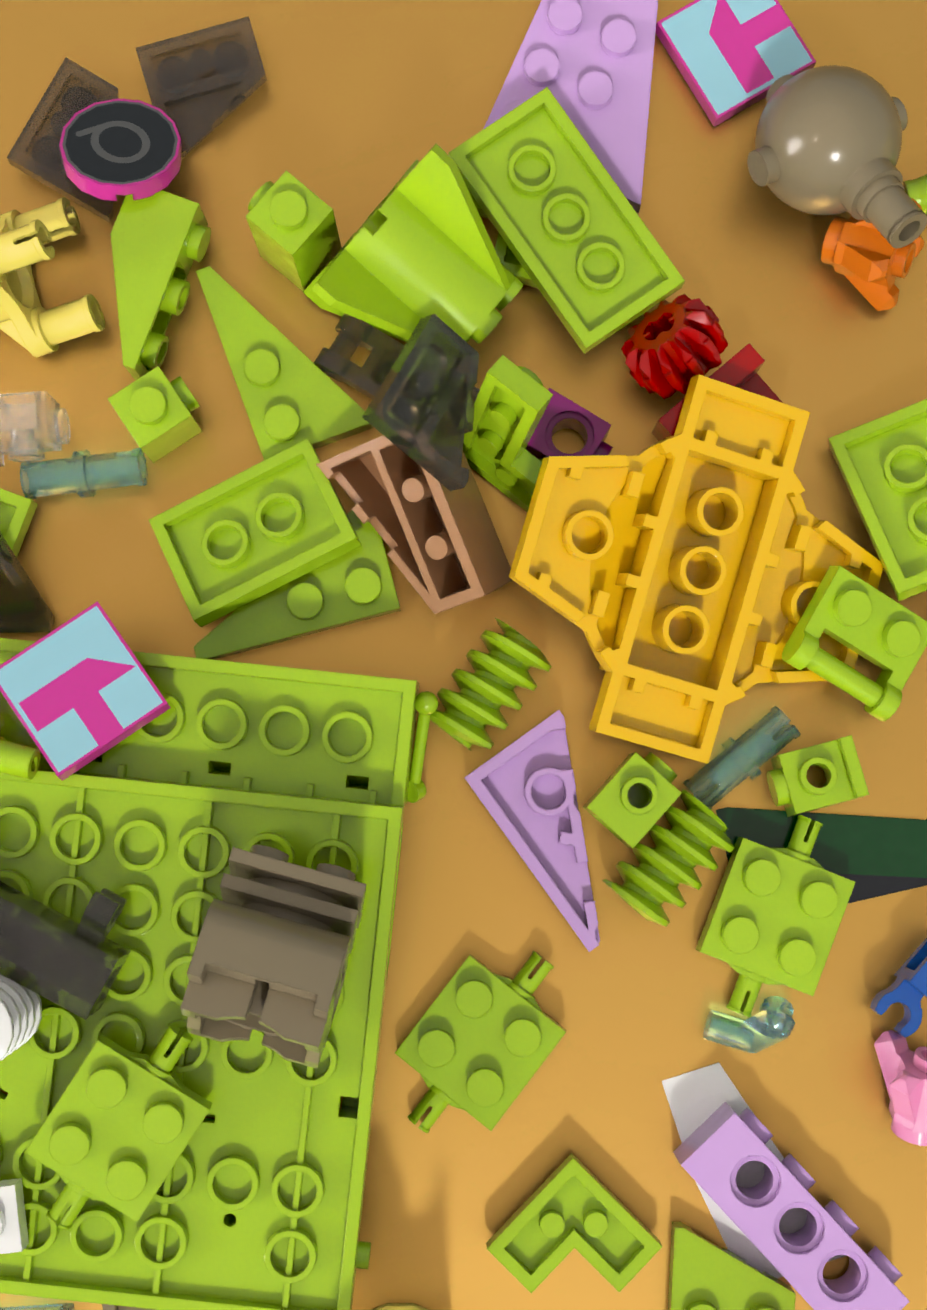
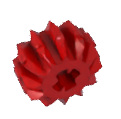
(674, 345)

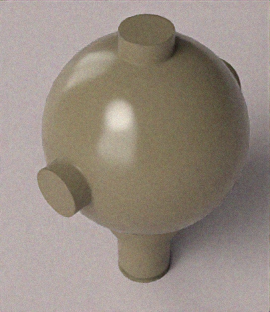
(834, 149)

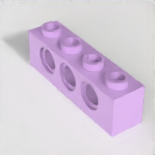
(713, 1159)

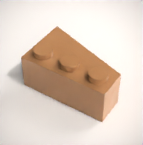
(434, 534)

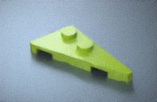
(277, 382)
(329, 597)

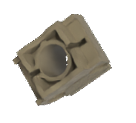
(274, 953)

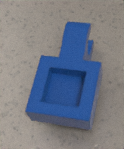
(908, 990)

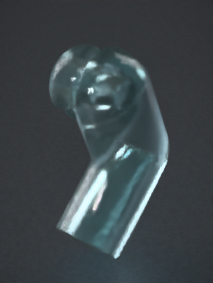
(755, 1033)

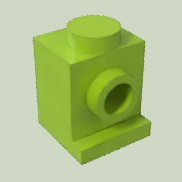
(841, 769)

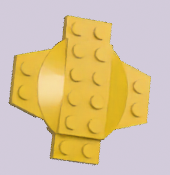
(686, 565)

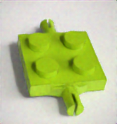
(775, 916)
(480, 1042)
(119, 1127)

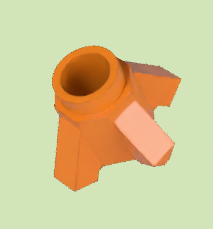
(868, 259)

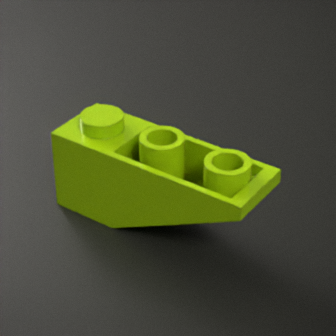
(152, 257)

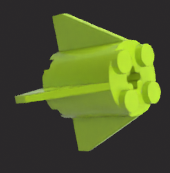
(420, 258)

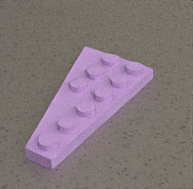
(599, 71)

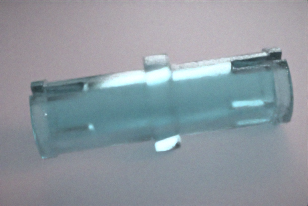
(83, 473)
(742, 757)

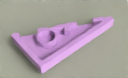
(536, 806)

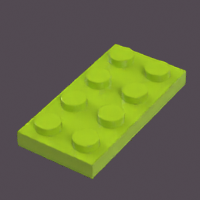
(566, 220)

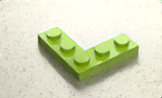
(503, 424)

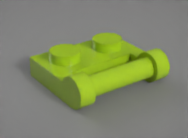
(866, 624)

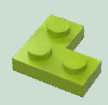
(567, 1214)

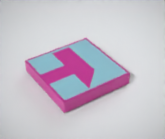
(732, 51)
(80, 691)

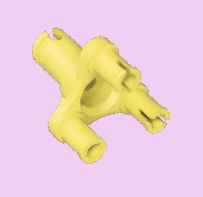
(20, 308)

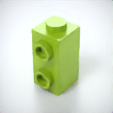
(293, 229)

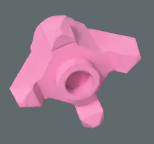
(906, 1084)

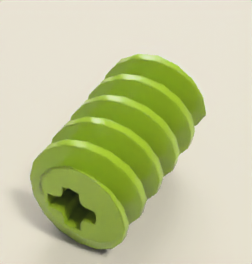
(488, 686)
(672, 859)

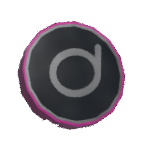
(121, 149)

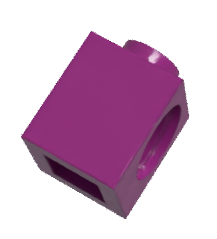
(566, 414)

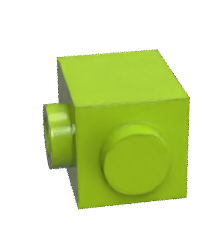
(157, 413)
(634, 797)

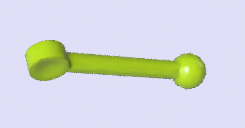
(426, 705)

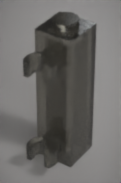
(59, 956)

